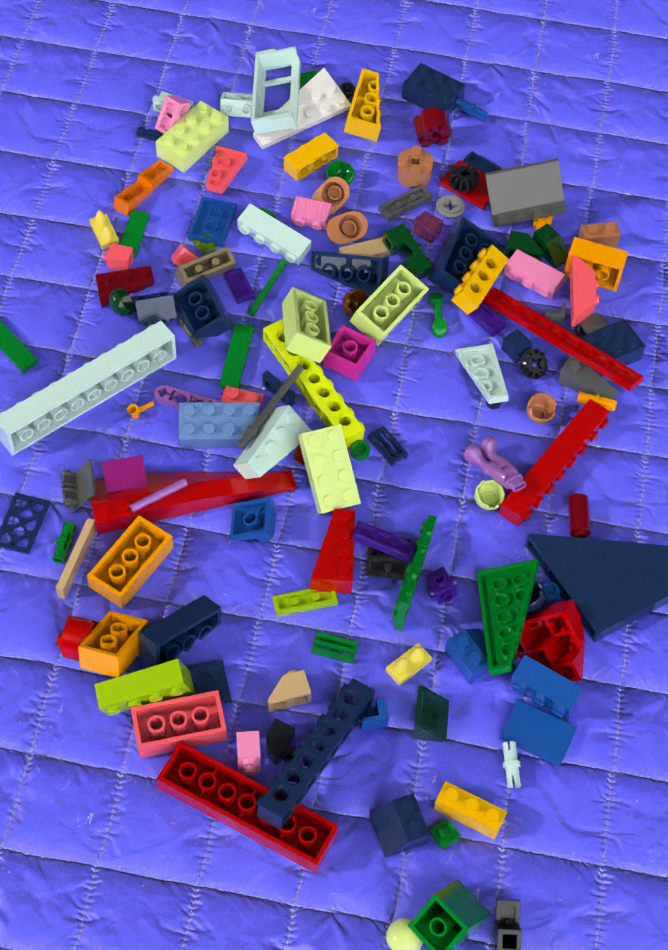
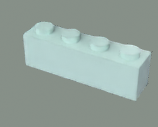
(273, 234)

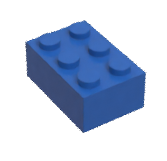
(545, 687)

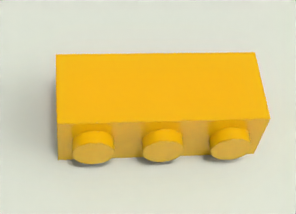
(310, 156)
(470, 810)

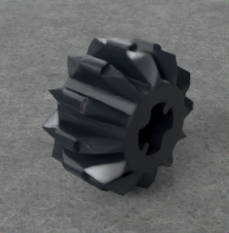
(464, 178)

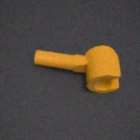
(138, 410)

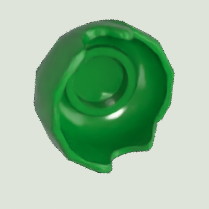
(341, 169)

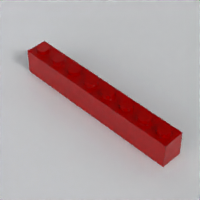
(554, 462)

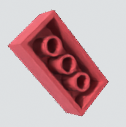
(189, 719)

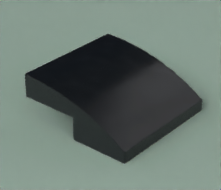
(385, 565)

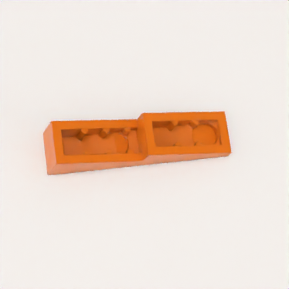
(146, 183)

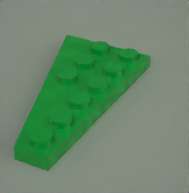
(412, 573)
(504, 607)

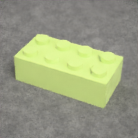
(192, 136)
(389, 304)
(306, 325)
(329, 469)

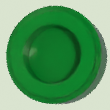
(360, 450)

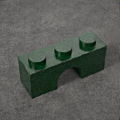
(401, 240)

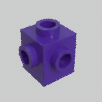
(441, 585)

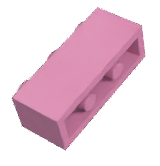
(534, 274)

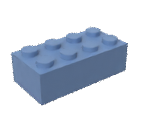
(214, 423)

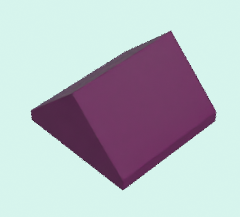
(124, 474)

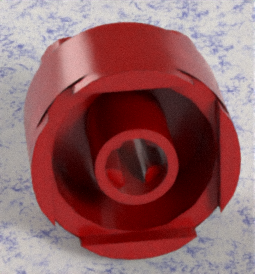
(73, 635)

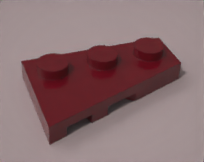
(131, 280)

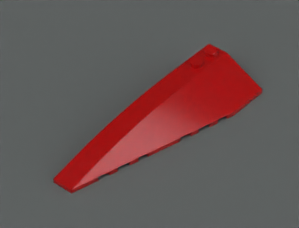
(203, 493)

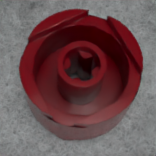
(432, 127)

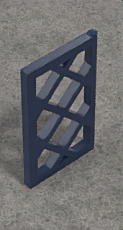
(30, 502)

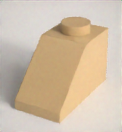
(290, 691)

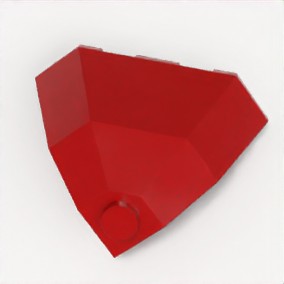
(555, 639)

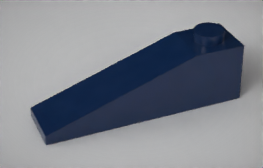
(352, 269)

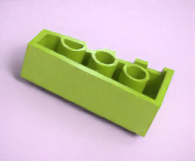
(144, 687)

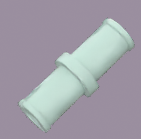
(511, 764)

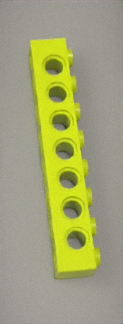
(354, 430)

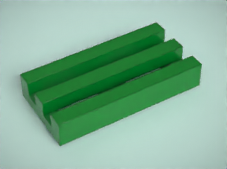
(336, 640)

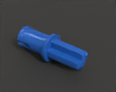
(471, 109)

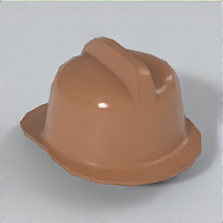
(333, 191)
(347, 227)

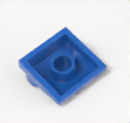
(253, 520)

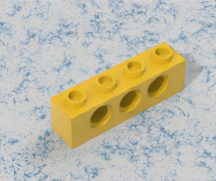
(479, 279)

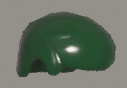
(121, 302)

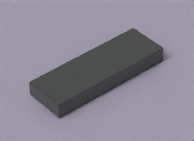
(405, 203)

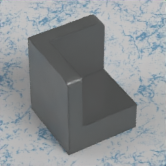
(556, 316)

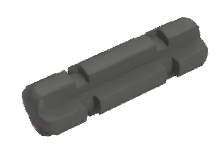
(197, 342)

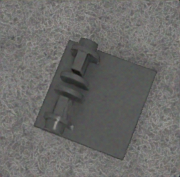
(78, 486)

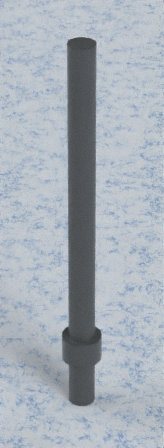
(252, 430)

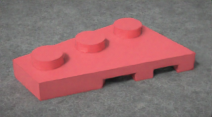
(224, 168)

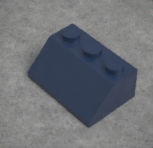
(203, 309)

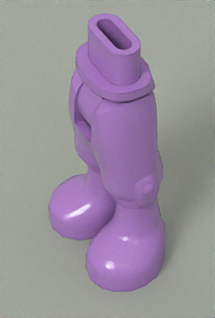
(498, 468)

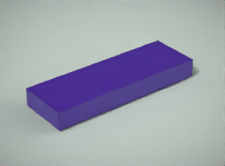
(383, 541)

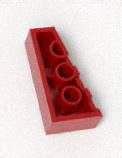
(336, 558)

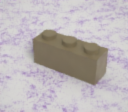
(209, 265)

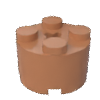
(414, 167)

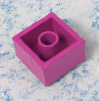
(350, 353)

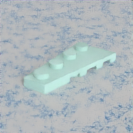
(485, 371)

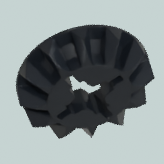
(526, 364)

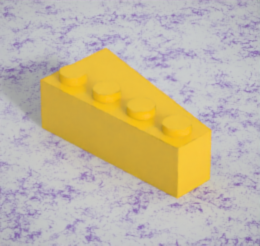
(364, 111)

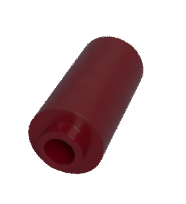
(579, 515)

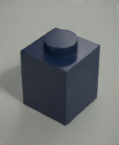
(515, 345)

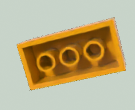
(130, 562)

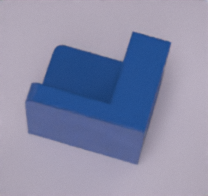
(375, 716)

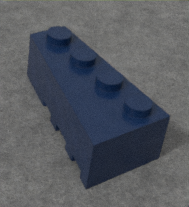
(178, 632)

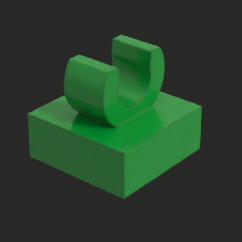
(445, 834)

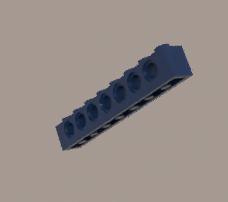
(278, 812)

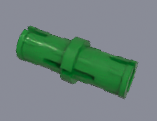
(64, 542)

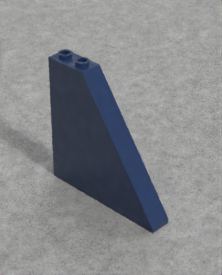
(605, 578)

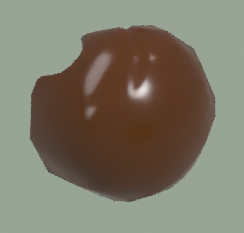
(353, 300)

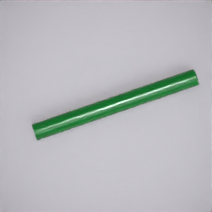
(268, 286)

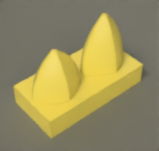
(103, 230)
(408, 664)

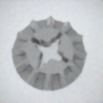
(456, 203)

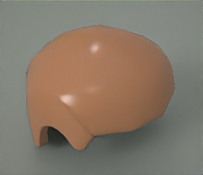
(541, 408)

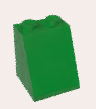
(449, 917)

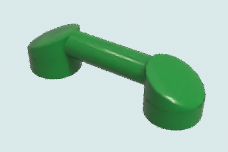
(439, 326)

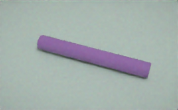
(158, 495)

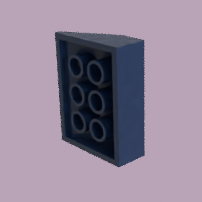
(459, 252)

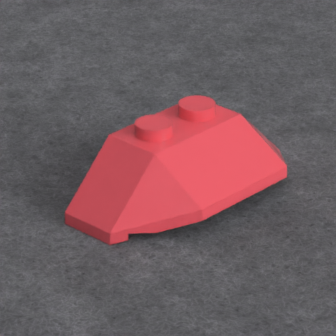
(582, 290)

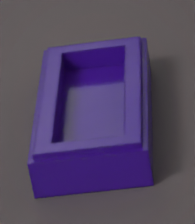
(239, 285)
(487, 319)

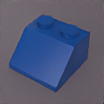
(468, 653)

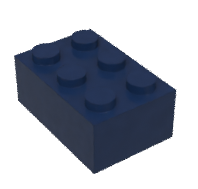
(432, 89)
(618, 342)

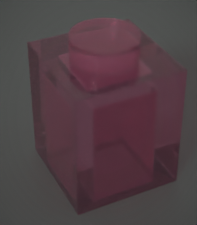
(427, 226)

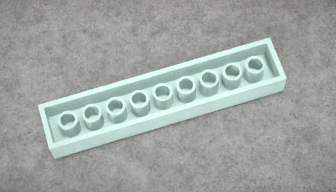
(86, 387)

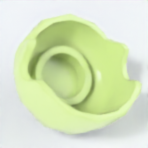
(489, 495)
(401, 937)

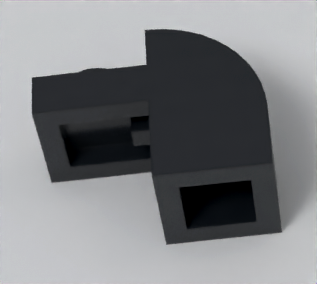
(278, 742)
(507, 924)

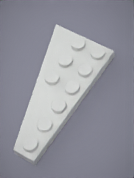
(318, 102)

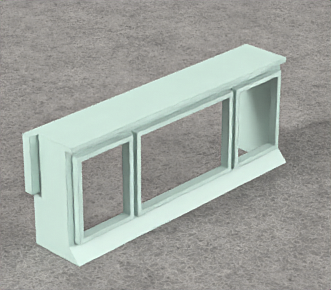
(279, 119)

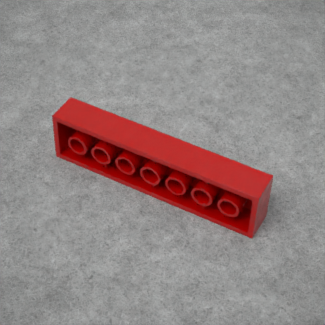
(233, 801)

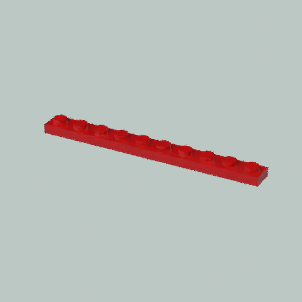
(563, 339)

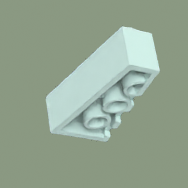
(272, 443)

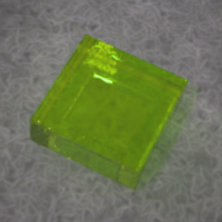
(203, 247)

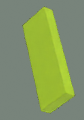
(302, 601)

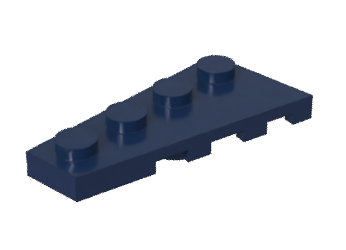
(210, 678)

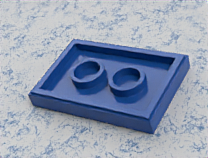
(215, 218)
(538, 733)

